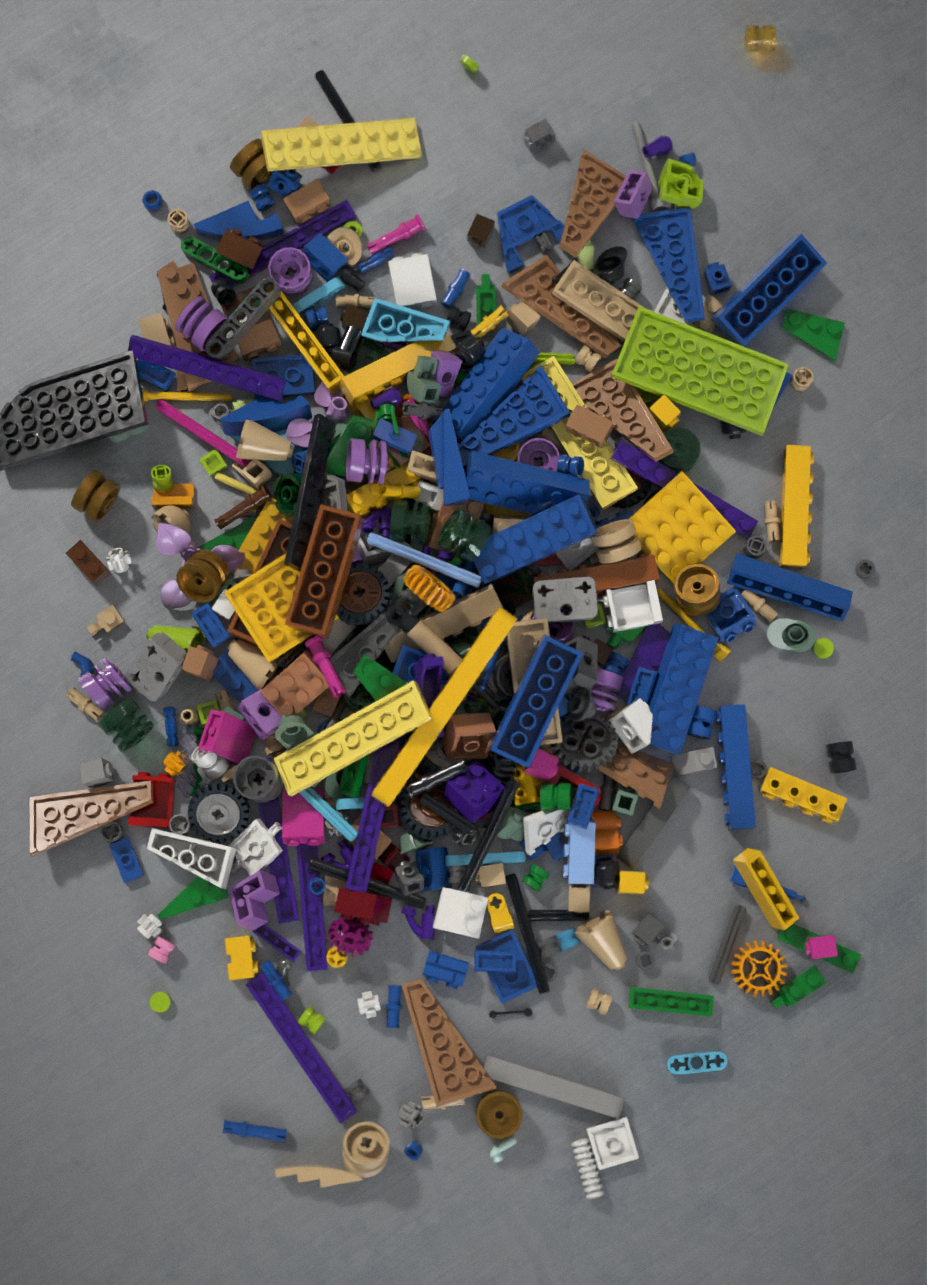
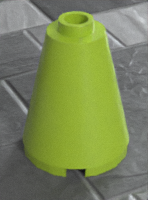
(181, 636)

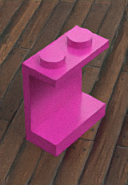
(227, 737)
(301, 820)

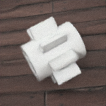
(118, 560)
(149, 926)
(369, 1004)

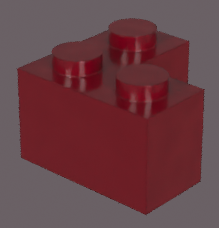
(368, 907)

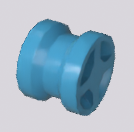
(567, 939)

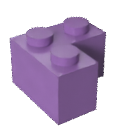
(249, 899)

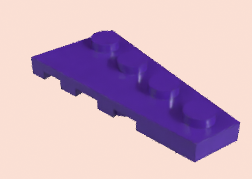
(647, 655)

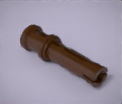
(251, 502)

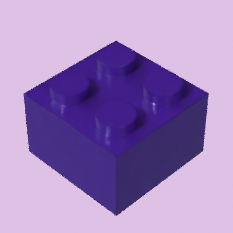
(474, 792)

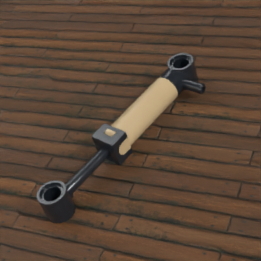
(433, 644)

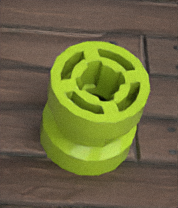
(162, 478)
(311, 1019)

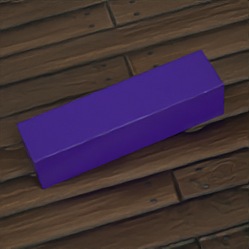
(278, 942)

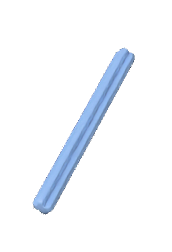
(424, 560)

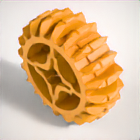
(429, 588)
(772, 956)

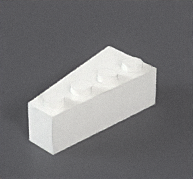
(200, 857)

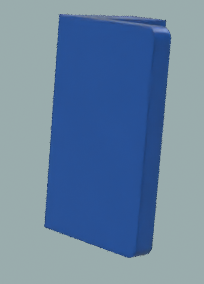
(324, 257)
(432, 868)

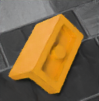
(180, 495)

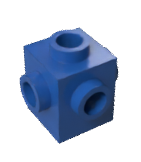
(285, 182)

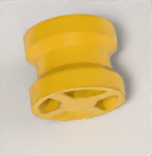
(333, 958)

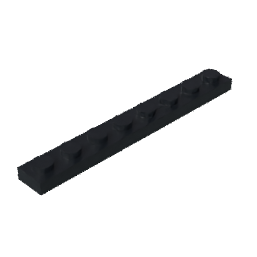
(309, 491)

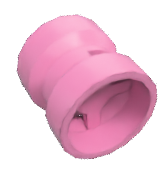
(161, 949)

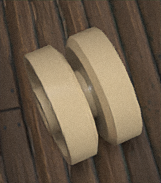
(616, 541)
(365, 1149)

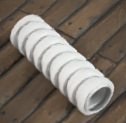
(587, 1168)

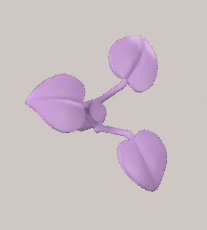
(300, 429)
(173, 539)

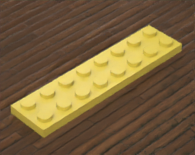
(340, 144)
(606, 478)
(353, 738)

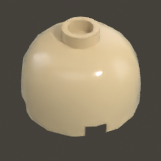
(174, 516)

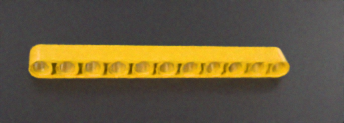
(444, 706)

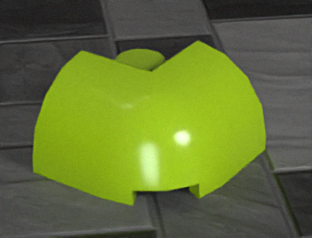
(680, 185)

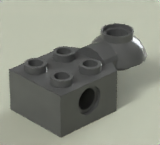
(585, 676)

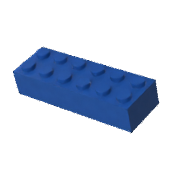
(768, 290)
(490, 381)
(519, 485)
(535, 539)
(679, 685)
(535, 701)

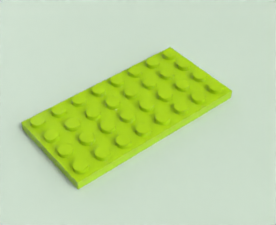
(700, 370)

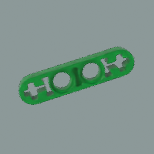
(213, 262)

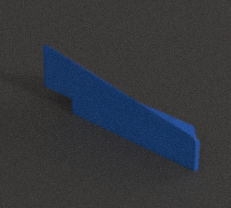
(448, 461)

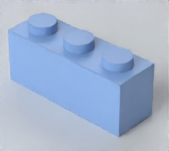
(580, 853)

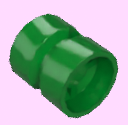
(556, 796)

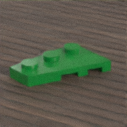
(816, 331)
(356, 428)
(376, 678)

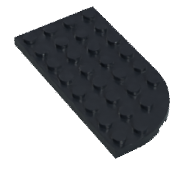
(72, 410)

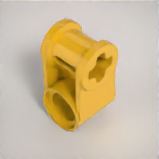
(499, 917)

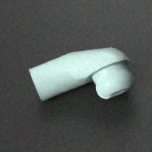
(501, 1145)

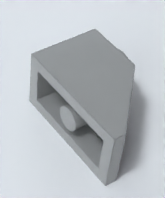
(694, 762)

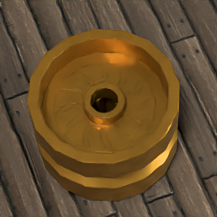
(251, 165)
(95, 495)
(202, 576)
(697, 589)
(494, 1102)

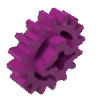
(350, 936)

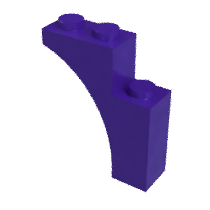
(428, 677)

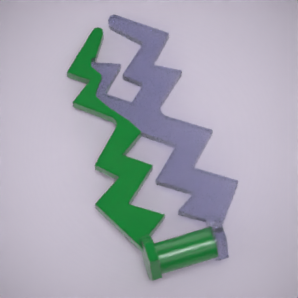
(191, 768)

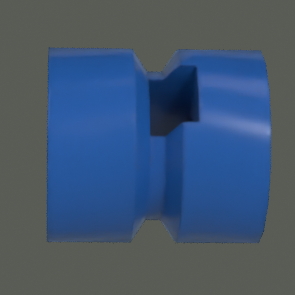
(701, 722)

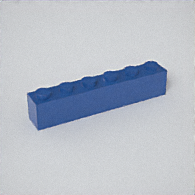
(790, 587)
(736, 766)

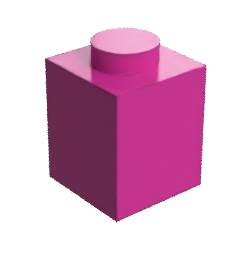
(543, 766)
(821, 947)

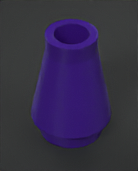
(660, 146)
(389, 396)

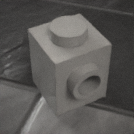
(96, 772)

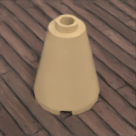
(262, 444)
(253, 663)
(603, 940)

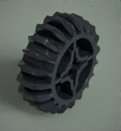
(500, 767)

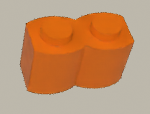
(606, 833)

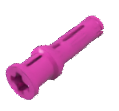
(404, 230)
(321, 657)

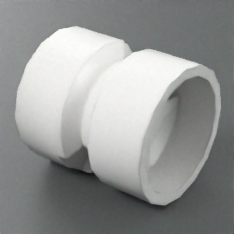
(211, 763)

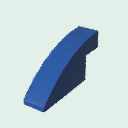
(242, 218)
(268, 413)

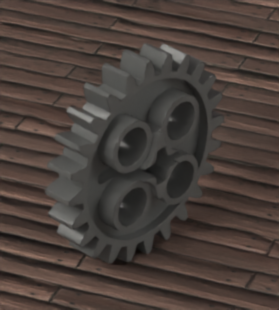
(601, 748)

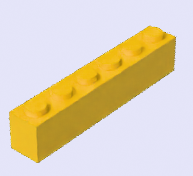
(306, 343)
(389, 370)
(795, 507)

